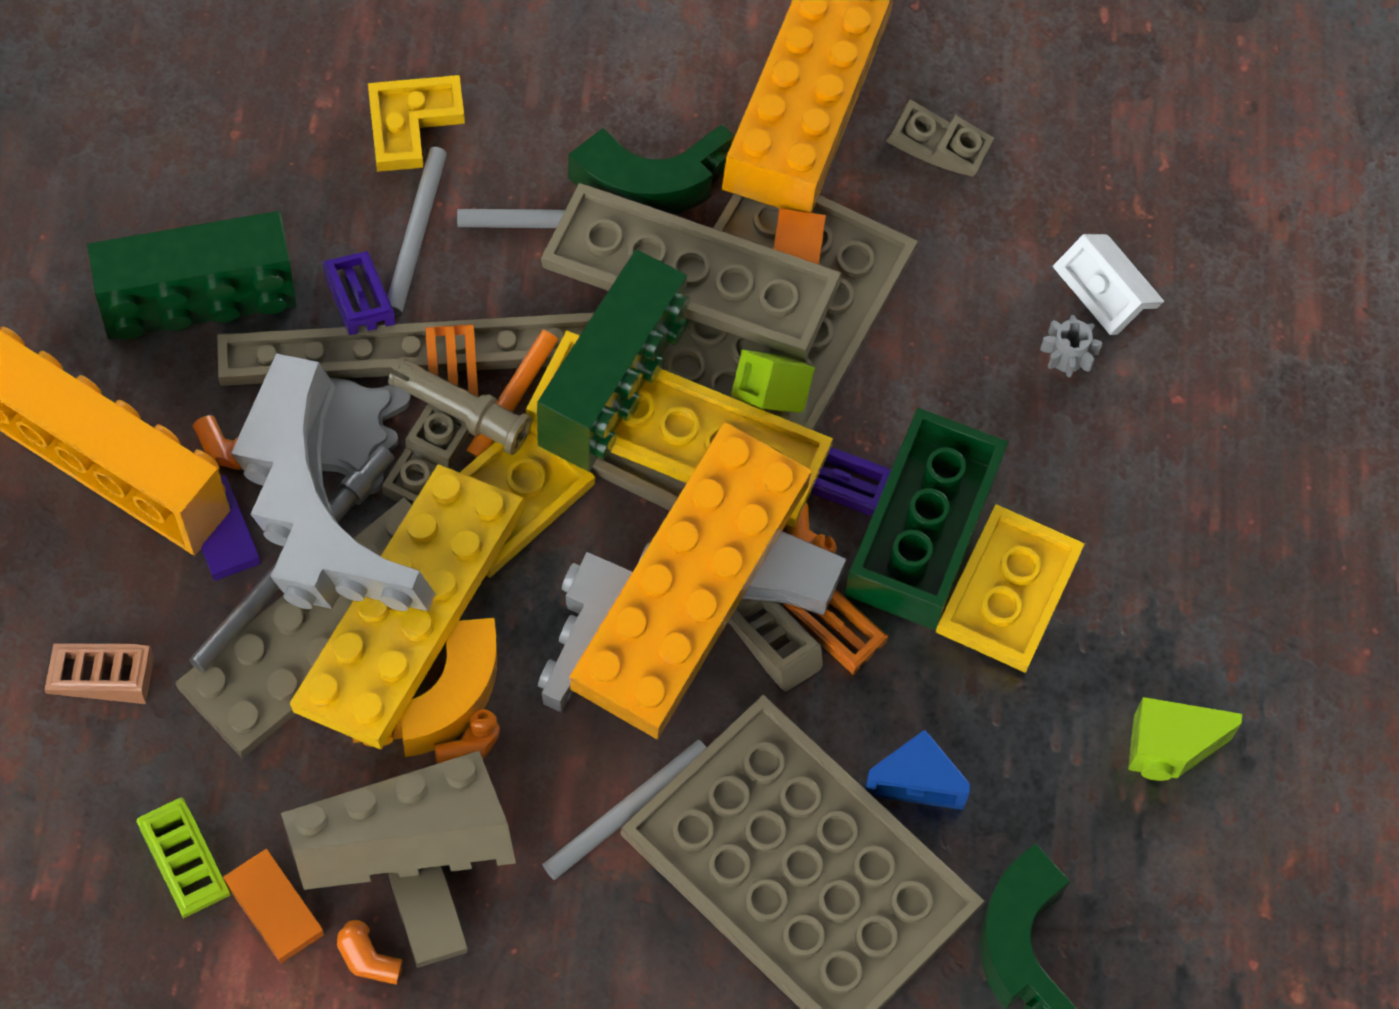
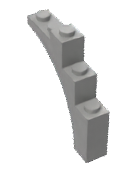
(282, 453)
(790, 574)

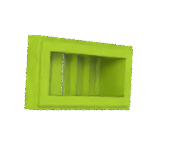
(164, 819)

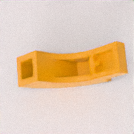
(461, 690)

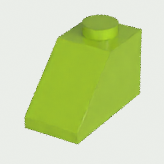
(1176, 737)

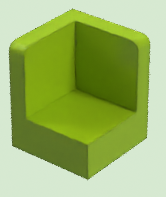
(772, 381)

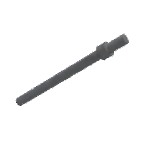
(353, 490)

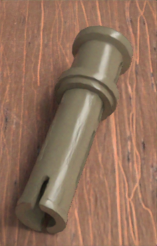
(479, 413)

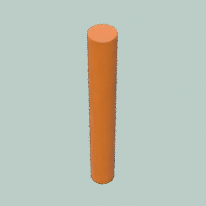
(518, 384)

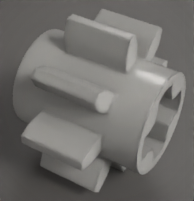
(1083, 347)

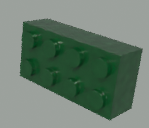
(192, 275)
(613, 361)
(925, 518)

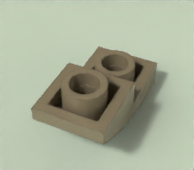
(945, 144)
(432, 441)
(428, 916)

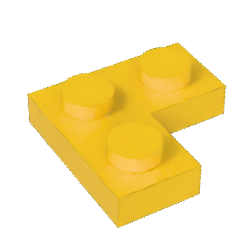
(402, 109)

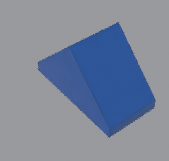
(919, 775)

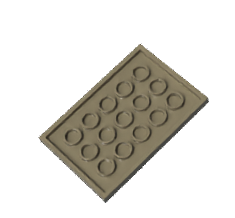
(801, 866)

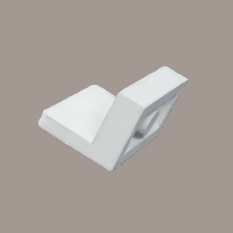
(1106, 281)

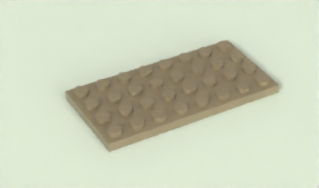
(870, 268)

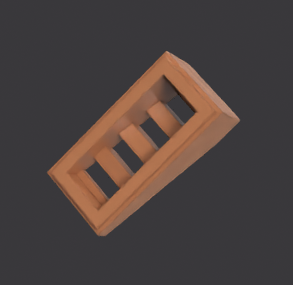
(131, 691)

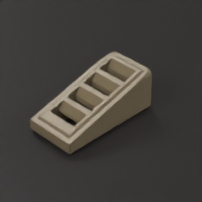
(791, 662)

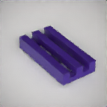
(365, 315)
(847, 497)

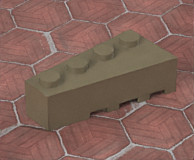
(401, 826)

